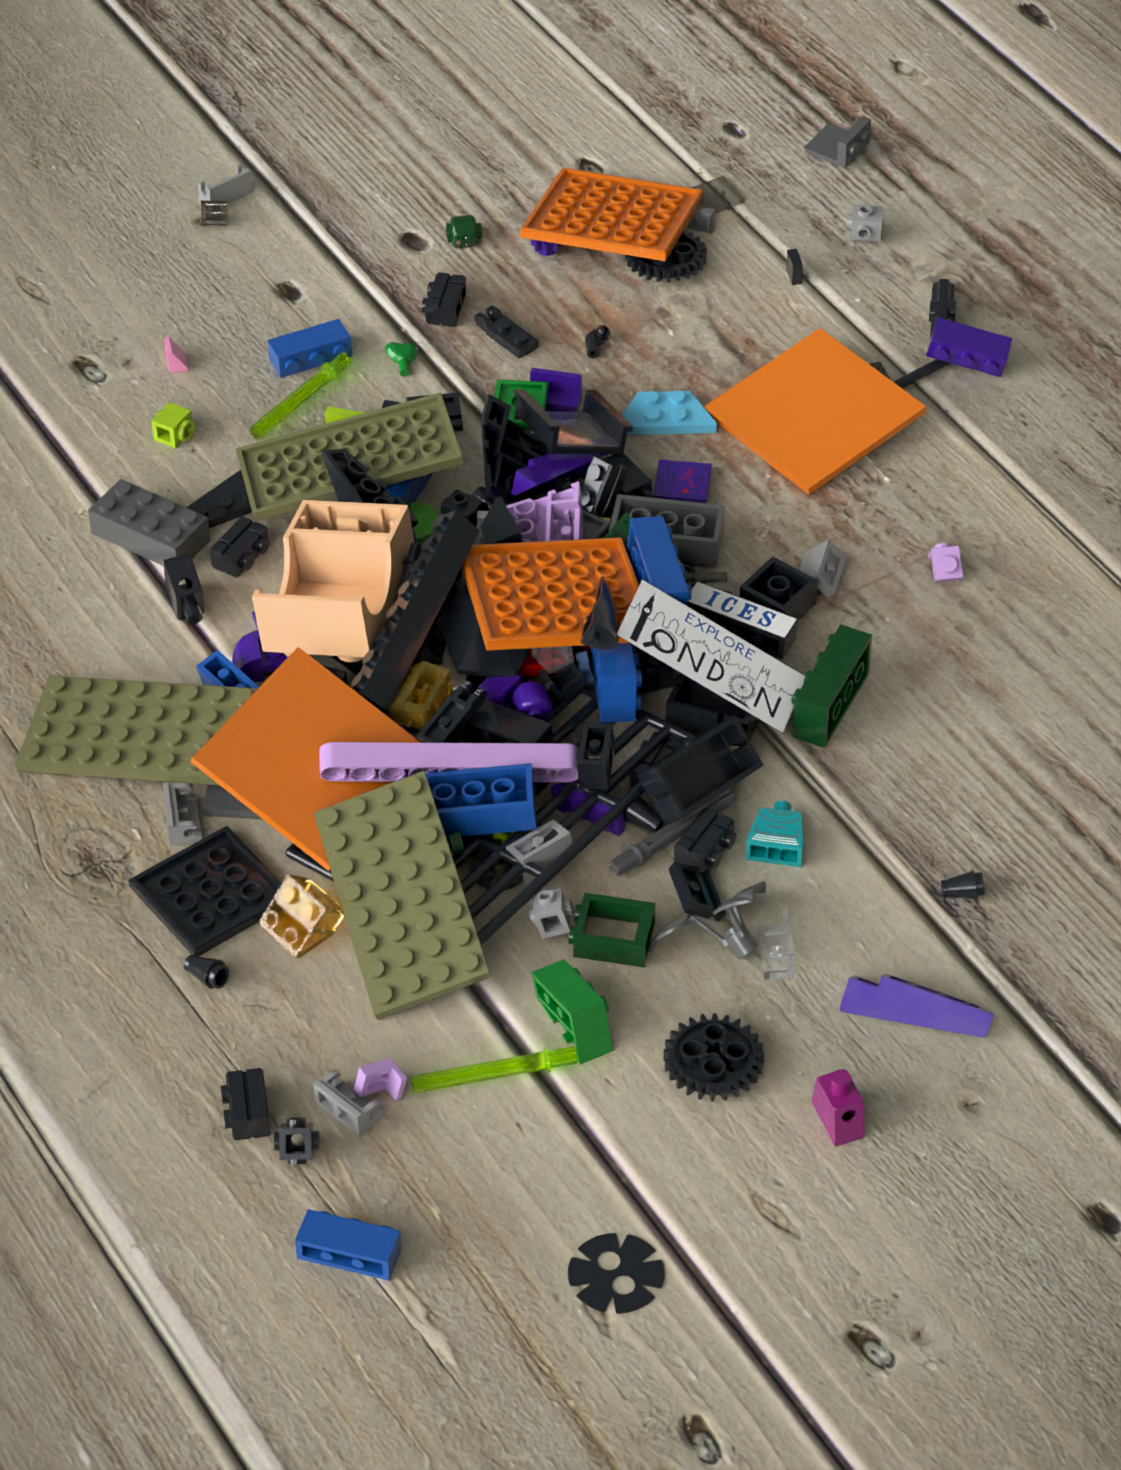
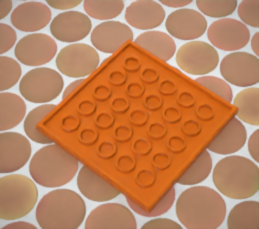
(612, 214)
(814, 410)
(544, 589)
(273, 744)

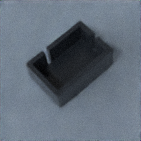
(699, 708)

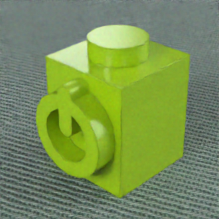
(173, 425)

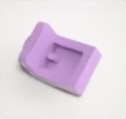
(946, 563)
(380, 1077)

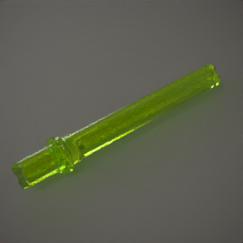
(328, 372)
(494, 1069)

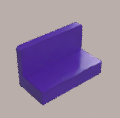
(564, 389)

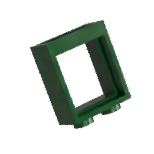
(608, 948)

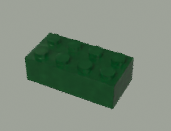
(831, 685)

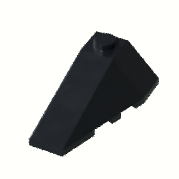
(353, 482)

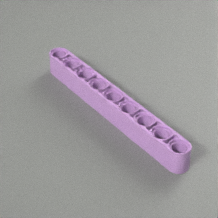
(400, 760)

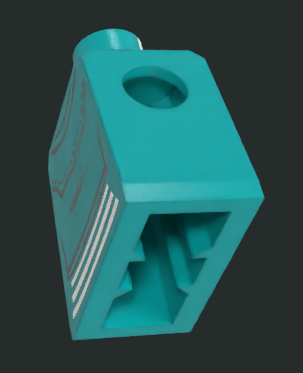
(776, 836)

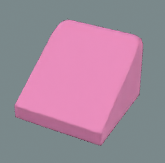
(175, 357)

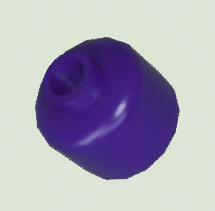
(532, 700)

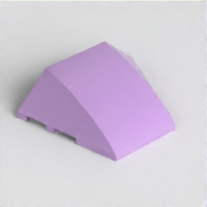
(550, 517)

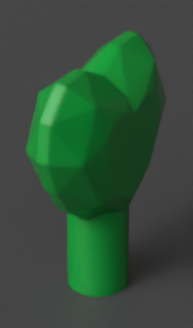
(402, 355)

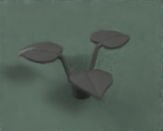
(737, 935)

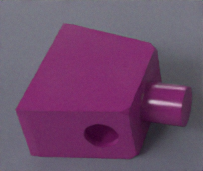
(832, 1098)

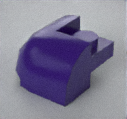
(252, 660)

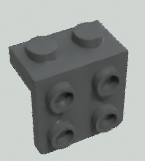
(840, 145)

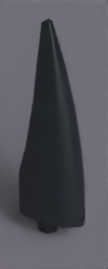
(602, 624)

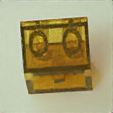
(420, 695)
(301, 915)

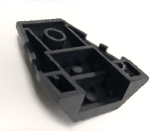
(505, 451)
(465, 640)

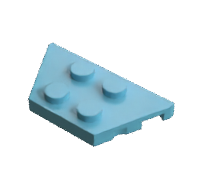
(668, 414)

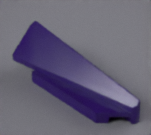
(549, 468)
(914, 1005)

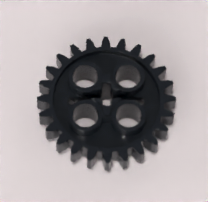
(684, 259)
(713, 1057)

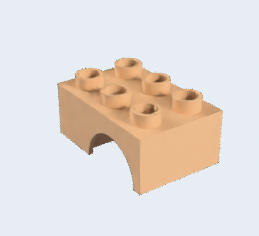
(336, 579)

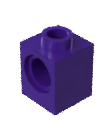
(501, 689)

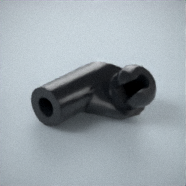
(595, 339)

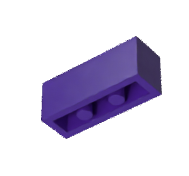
(969, 347)

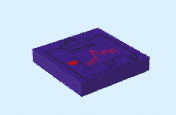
(683, 481)

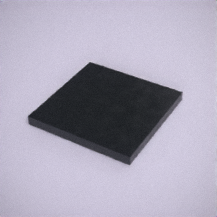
(208, 891)

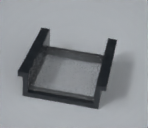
(592, 431)

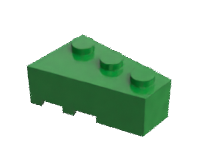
(577, 1008)

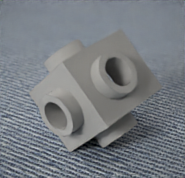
(865, 222)
(551, 913)

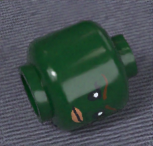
(463, 231)

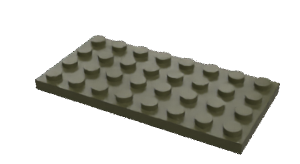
(389, 442)
(126, 728)
(401, 895)

